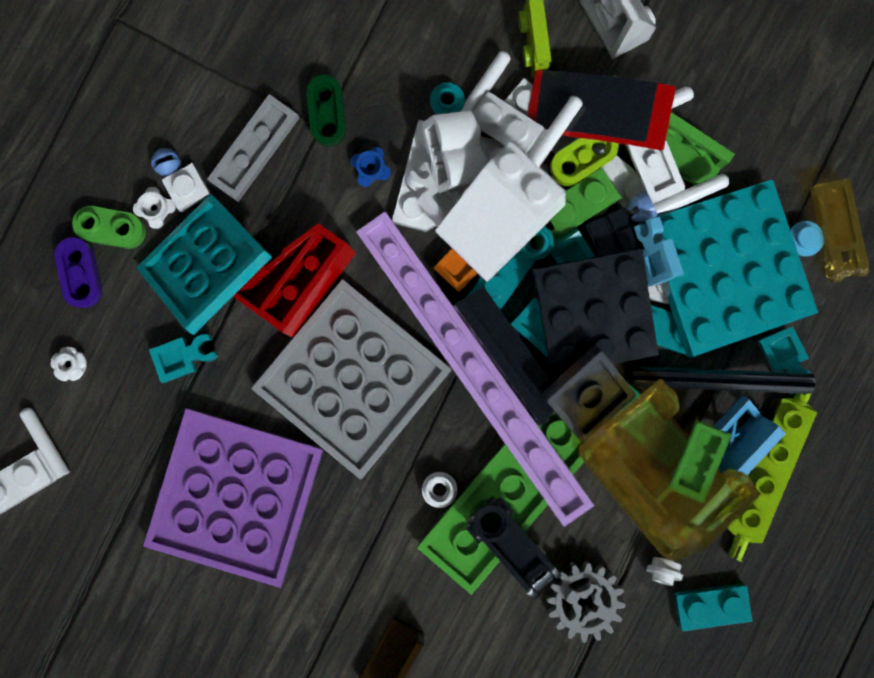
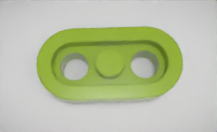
(583, 160)

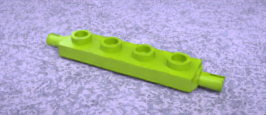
(773, 473)

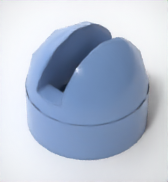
(168, 167)
(644, 207)

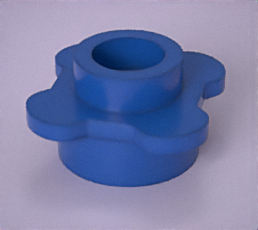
(374, 157)

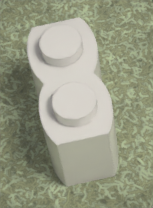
(454, 150)

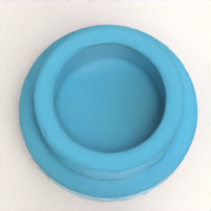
(807, 238)

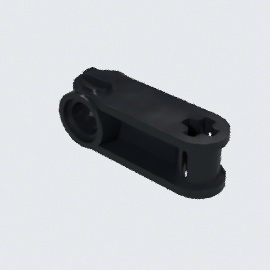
(512, 546)

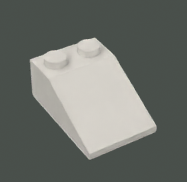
(620, 23)
(501, 211)

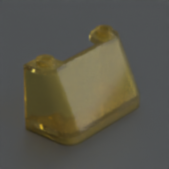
(635, 463)

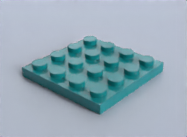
(736, 269)

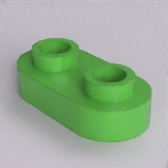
(107, 227)

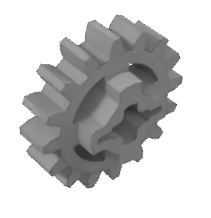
(597, 609)

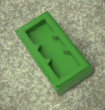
(699, 461)

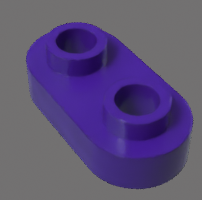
(75, 275)

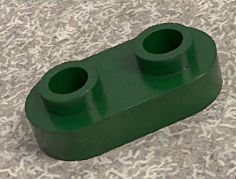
(326, 112)

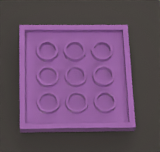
(233, 497)

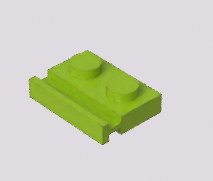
(533, 23)

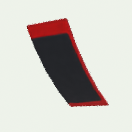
(611, 107)

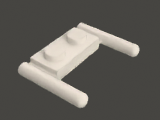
(508, 124)
(661, 176)
(34, 470)

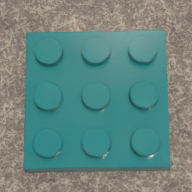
(203, 264)

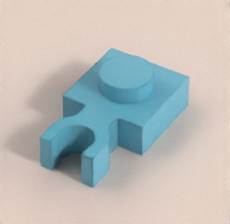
(659, 254)

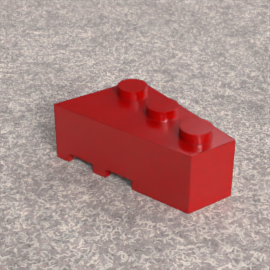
(297, 280)

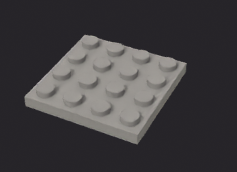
(351, 379)

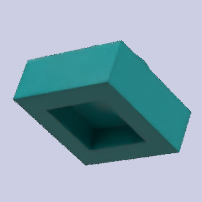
(571, 247)

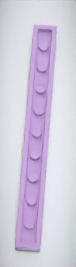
(475, 370)

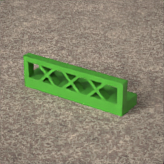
(694, 152)

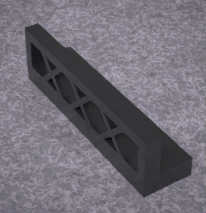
(506, 352)

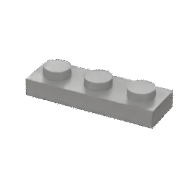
(253, 148)

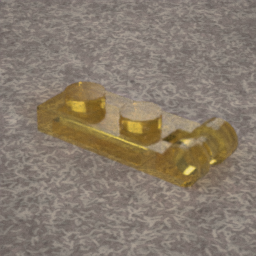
(841, 229)

